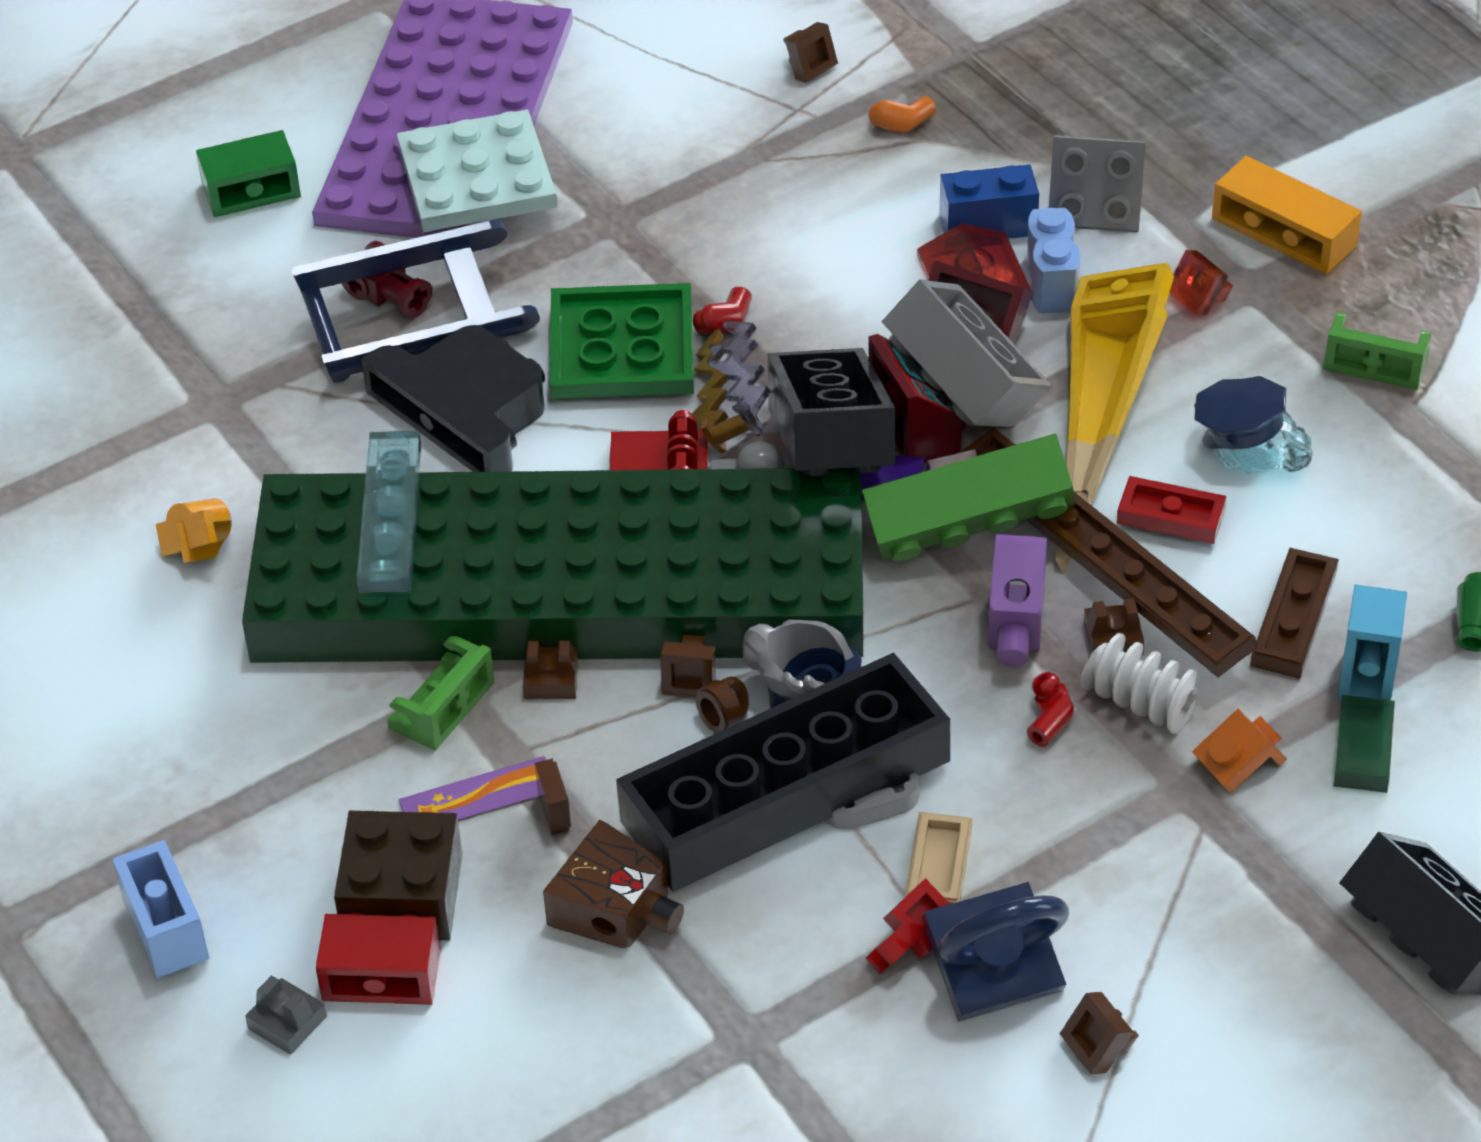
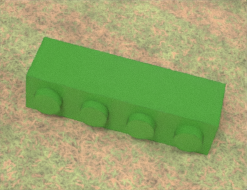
(970, 498)

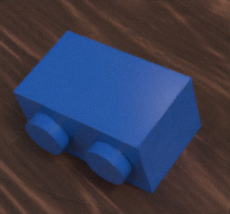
(989, 199)

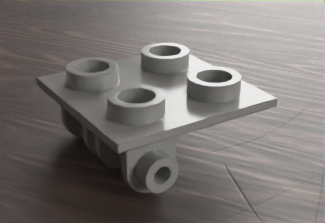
(1098, 181)

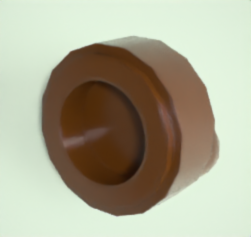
(721, 706)

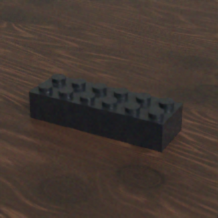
(783, 770)

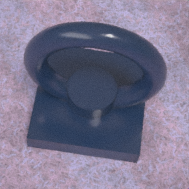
(997, 949)

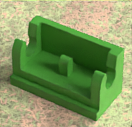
(1376, 355)
(445, 695)

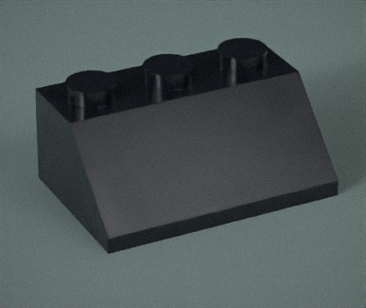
(1425, 906)

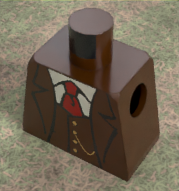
(611, 890)

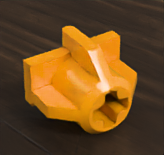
(195, 529)

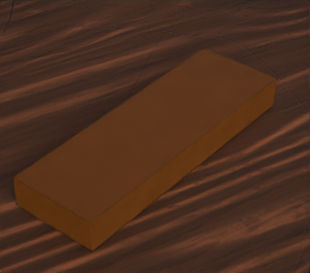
(1294, 613)

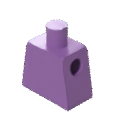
(1017, 609)

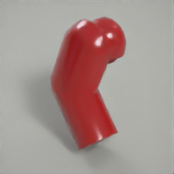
(716, 314)
(1054, 709)

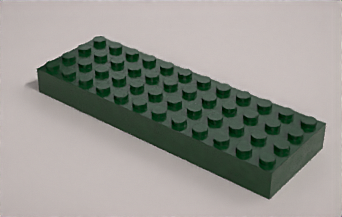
(558, 558)

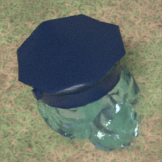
(1251, 426)

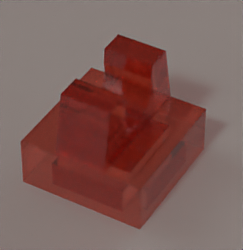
(1199, 283)

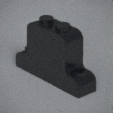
(461, 394)

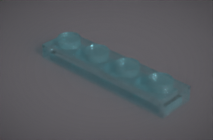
(389, 512)

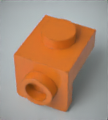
(1238, 749)

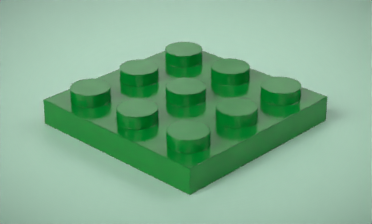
(621, 341)

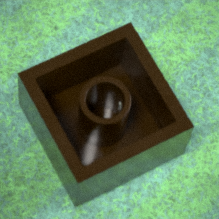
(400, 866)

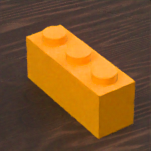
(1286, 214)

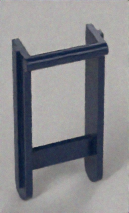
(455, 248)

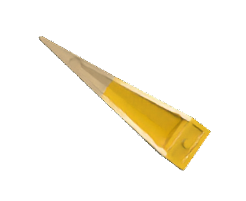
(1112, 341)

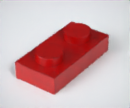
(1171, 509)

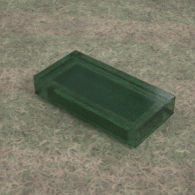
(1364, 743)

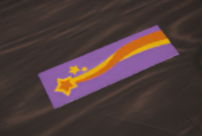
(479, 792)

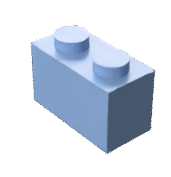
(160, 909)

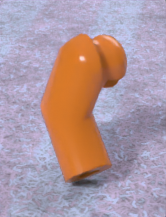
(901, 117)

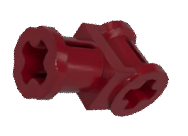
(394, 287)

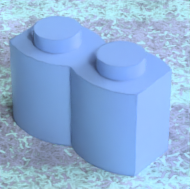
(1052, 259)

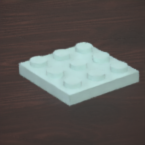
(476, 170)

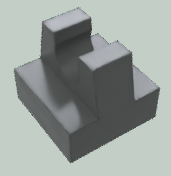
(284, 1014)

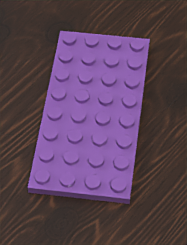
(436, 69)

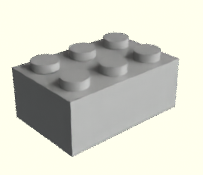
(965, 354)

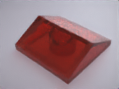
(974, 250)

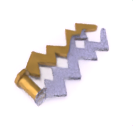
(744, 392)

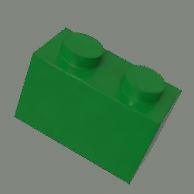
(248, 173)

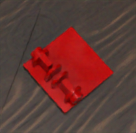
(673, 449)

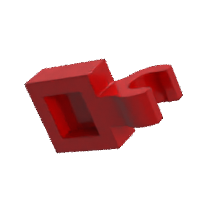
(907, 927)

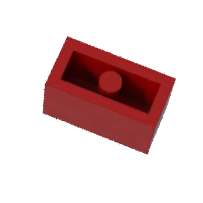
(378, 958)

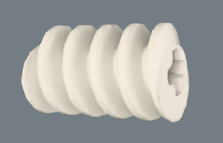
(1141, 683)

